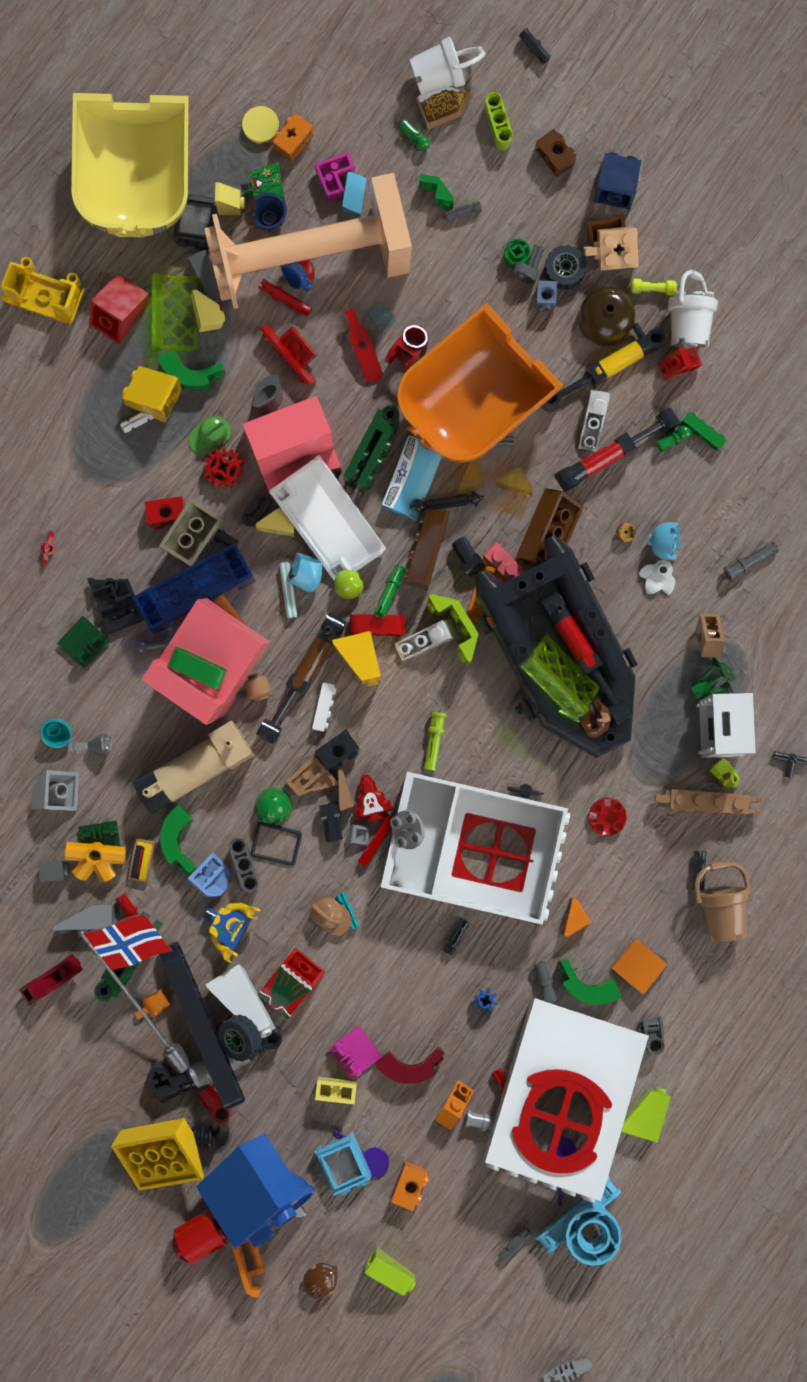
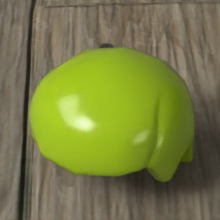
(348, 584)

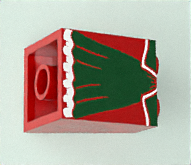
(291, 983)

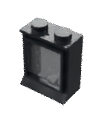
(196, 216)

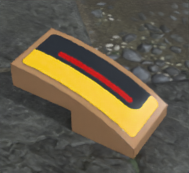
(141, 860)

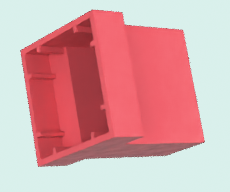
(290, 440)
(219, 639)

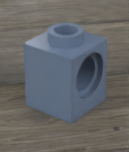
(549, 288)

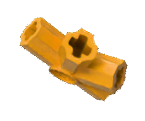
(88, 862)

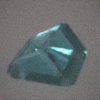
(382, 317)

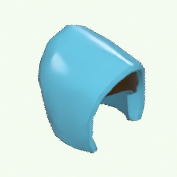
(305, 573)

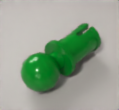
(422, 142)
(682, 433)

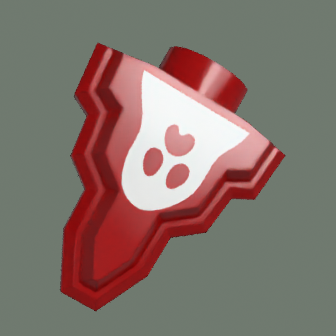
(371, 801)

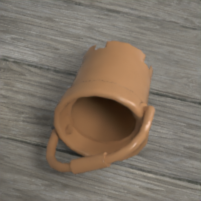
(724, 906)

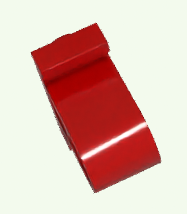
(679, 363)

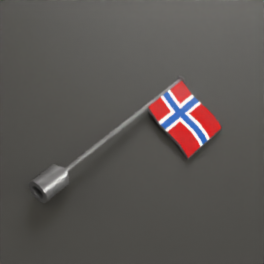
(125, 945)

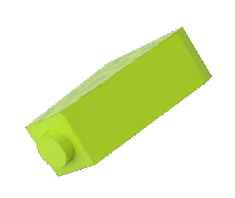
(647, 1115)
(389, 1272)

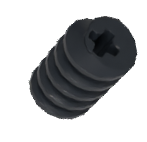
(206, 1137)

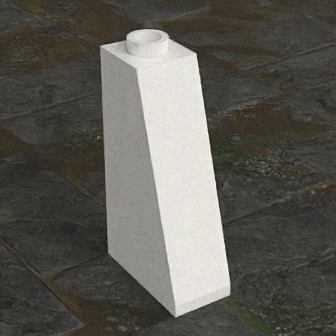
(240, 997)

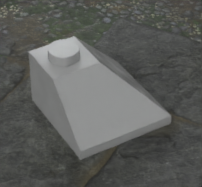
(56, 791)

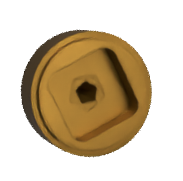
(626, 532)

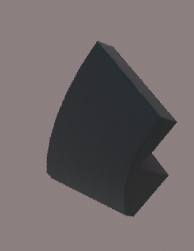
(116, 603)

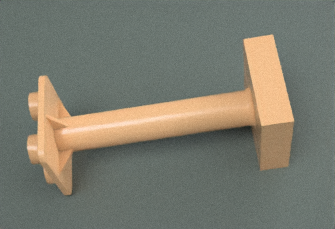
(383, 227)

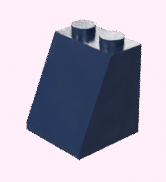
(618, 180)

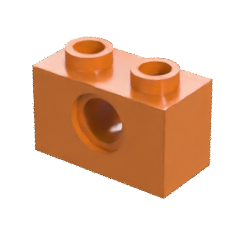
(401, 1195)

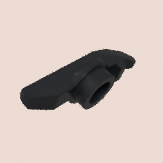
(524, 790)

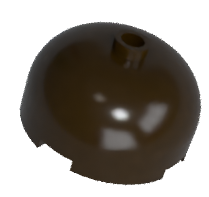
(606, 316)

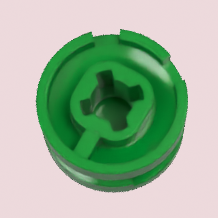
(516, 251)

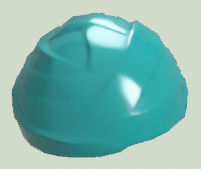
(55, 733)

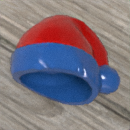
(299, 274)

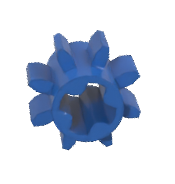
(487, 1005)

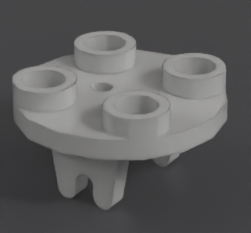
(407, 829)

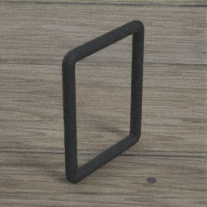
(271, 858)

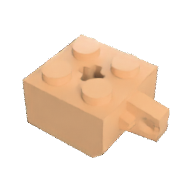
(606, 242)

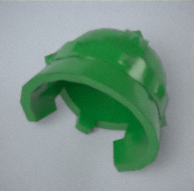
(273, 805)

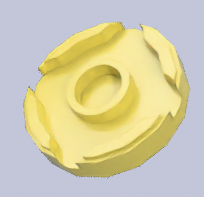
(260, 124)

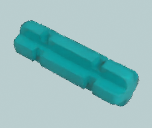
(342, 899)

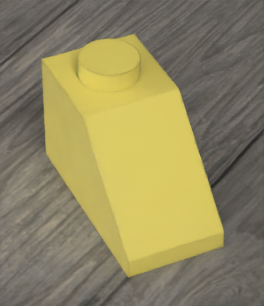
(228, 200)
(206, 312)
(276, 523)

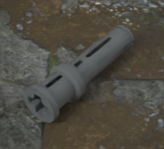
(744, 565)

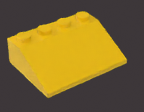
(159, 1154)

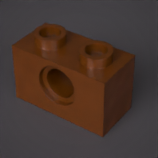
(557, 163)

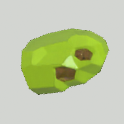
(724, 773)

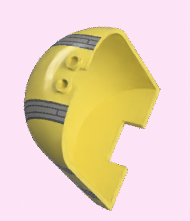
(130, 163)

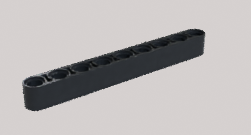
(202, 1027)

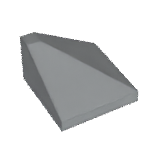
(358, 835)

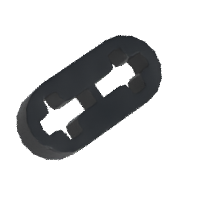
(253, 507)

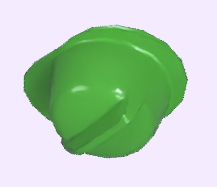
(209, 435)

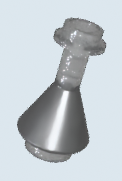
(100, 744)

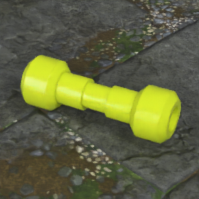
(638, 286)

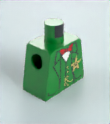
(264, 181)

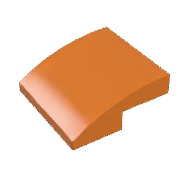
(639, 966)

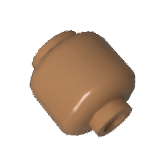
(257, 687)

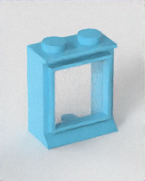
(344, 1164)

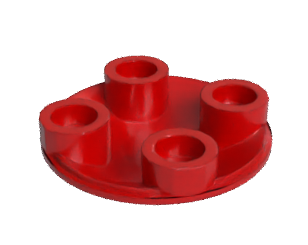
(607, 816)

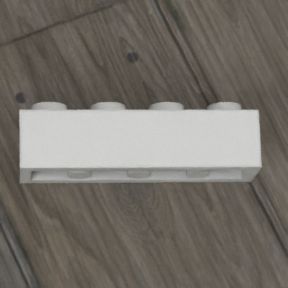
(324, 703)

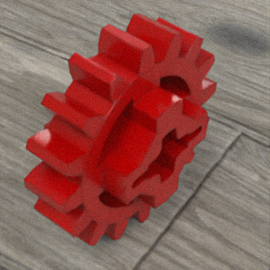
(230, 465)

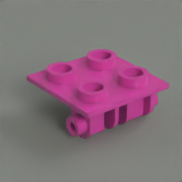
(355, 1052)

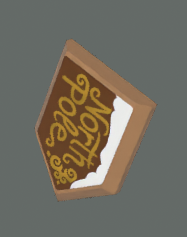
(442, 105)

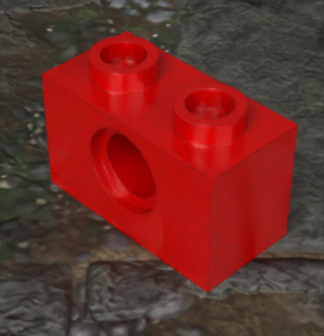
(156, 507)

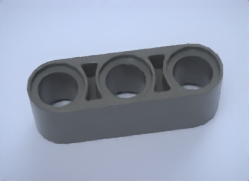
(205, 273)
(237, 858)

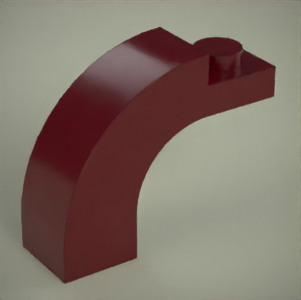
(51, 980)
(409, 1073)

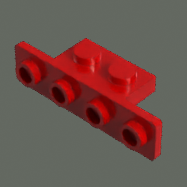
(294, 350)

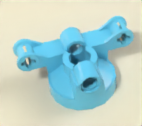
(570, 1226)

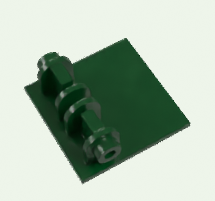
(83, 642)
(105, 832)

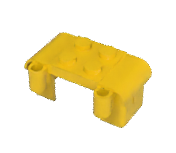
(41, 293)

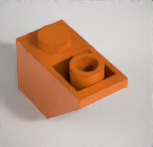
(454, 1105)

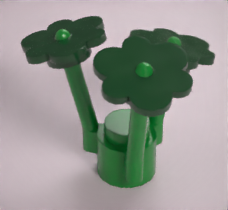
(702, 689)

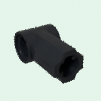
(470, 561)
(331, 818)

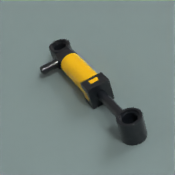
(601, 370)

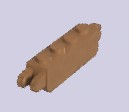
(708, 802)

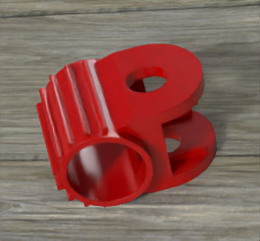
(411, 333)

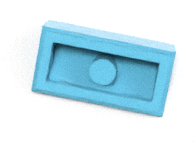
(354, 193)

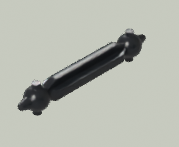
(447, 502)

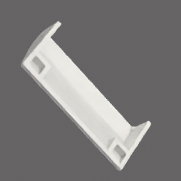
(327, 518)

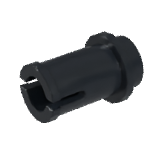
(224, 538)

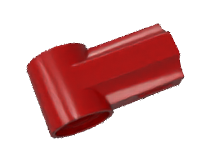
(212, 1102)

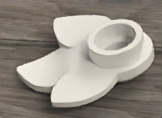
(656, 579)

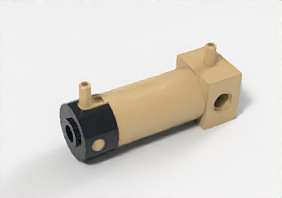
(219, 752)

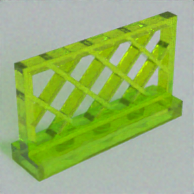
(157, 313)
(554, 684)

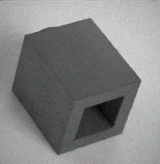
(53, 871)

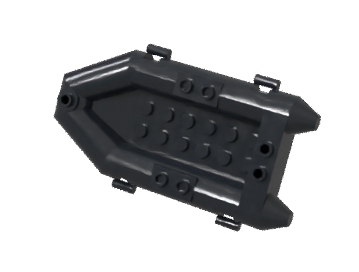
(523, 623)

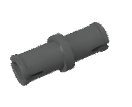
(545, 981)

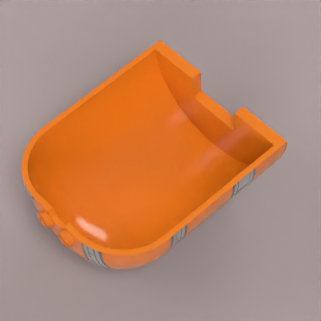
(473, 389)

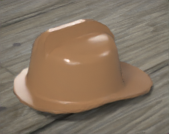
(330, 915)

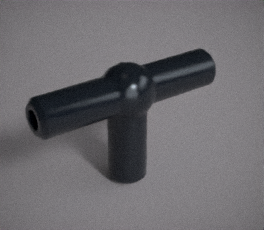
(791, 760)

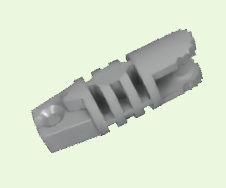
(568, 1371)

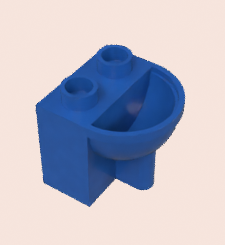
(253, 1192)

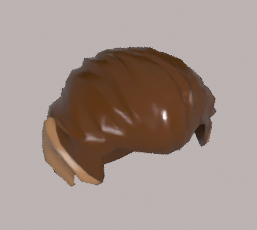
(596, 720)
(320, 1280)

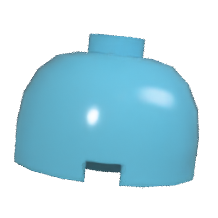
(665, 540)

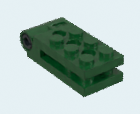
(384, 427)
(108, 986)

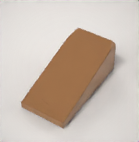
(345, 797)

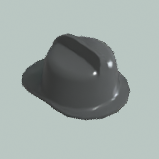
(268, 395)

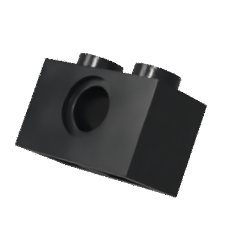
(342, 740)

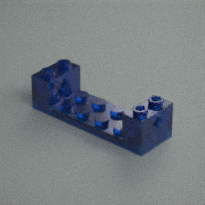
(200, 581)

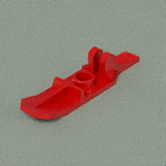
(367, 356)

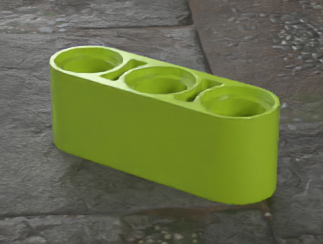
(498, 112)

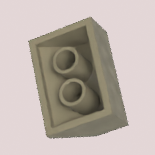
(191, 533)

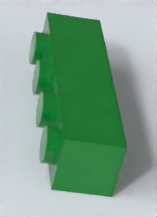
(703, 431)

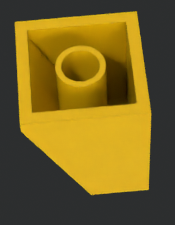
(152, 393)
(360, 657)

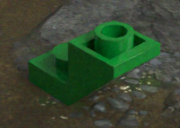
(443, 197)

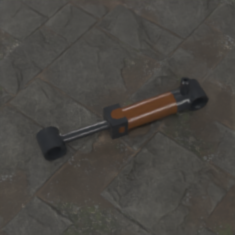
(305, 671)

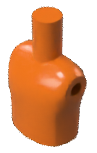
(155, 1004)

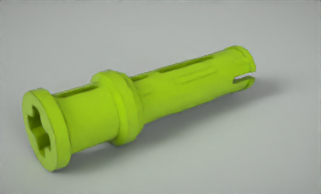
(435, 730)

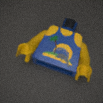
(229, 926)

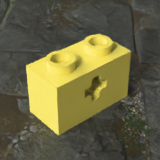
(336, 1090)

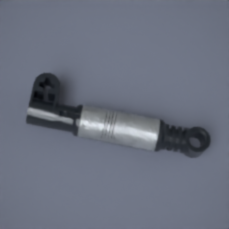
(197, 1074)

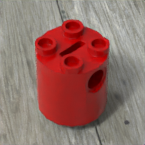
(198, 1238)

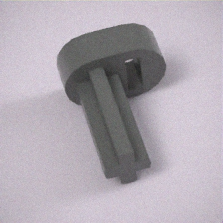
(528, 272)

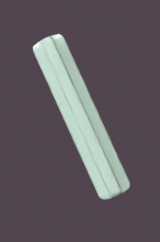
(288, 591)

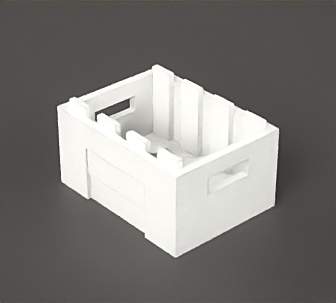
(732, 725)

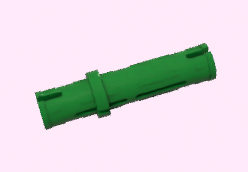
(392, 584)

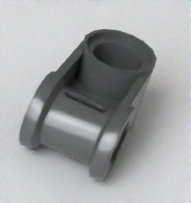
(654, 1033)

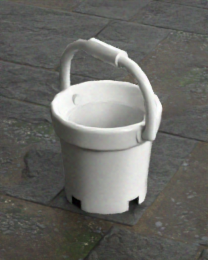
(440, 66)
(691, 315)

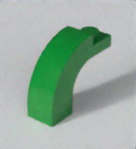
(188, 378)
(170, 837)
(593, 994)

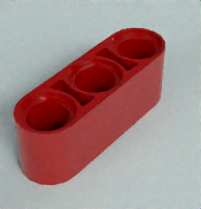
(389, 626)

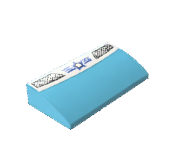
(411, 478)

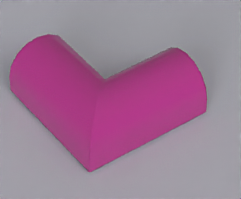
(329, 174)

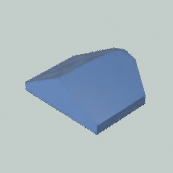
(211, 877)

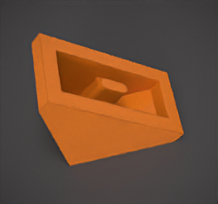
(575, 918)

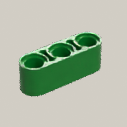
(197, 667)

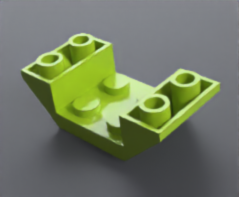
(440, 605)

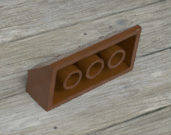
(555, 516)
(427, 548)

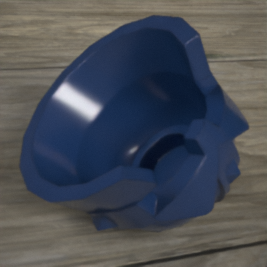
(269, 212)

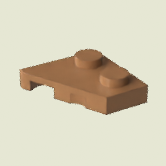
(311, 778)

